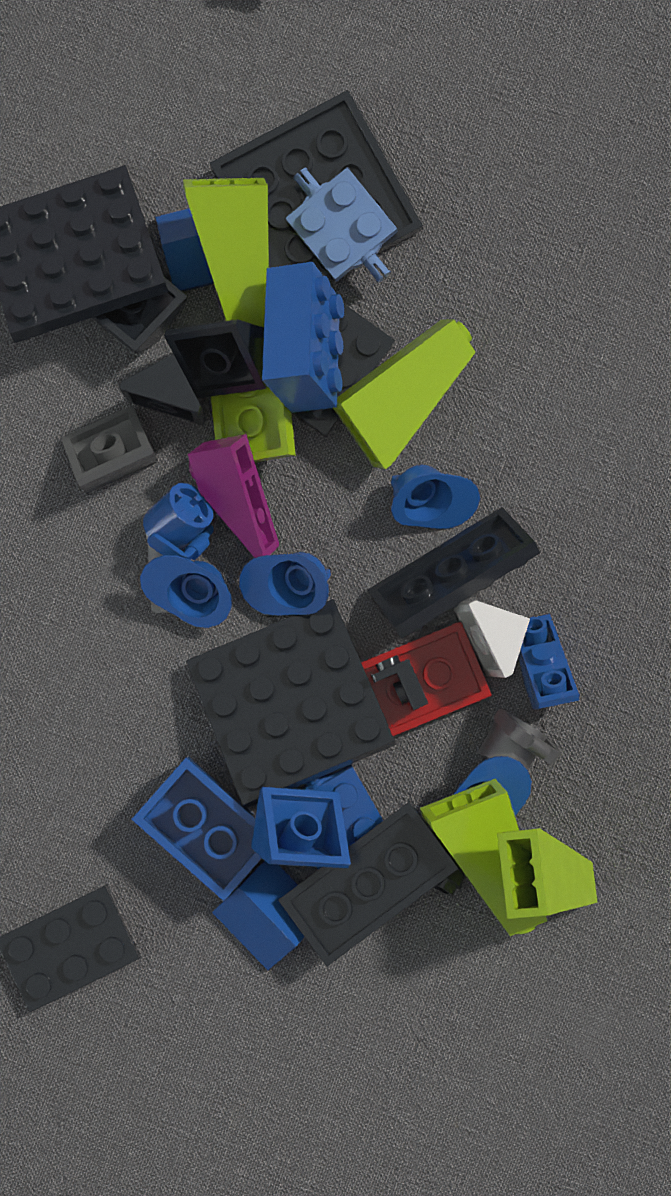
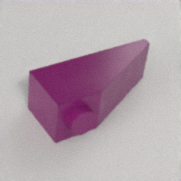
(234, 490)

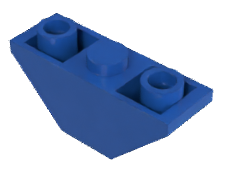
(545, 666)

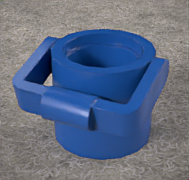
(177, 520)

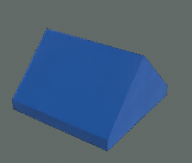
(183, 250)
(300, 828)
(258, 917)

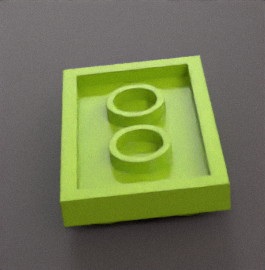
(258, 416)

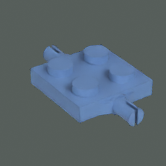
(342, 224)

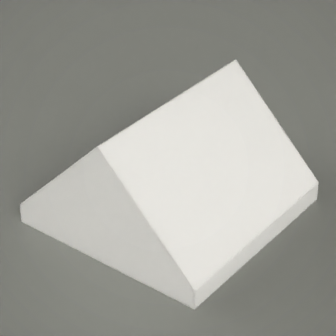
(494, 635)

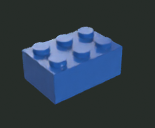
(302, 337)
(201, 827)

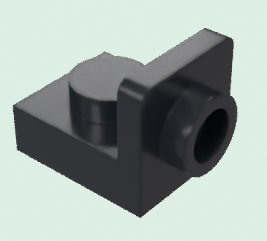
(408, 686)

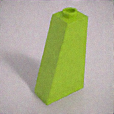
(234, 238)
(401, 392)
(469, 830)
(543, 875)

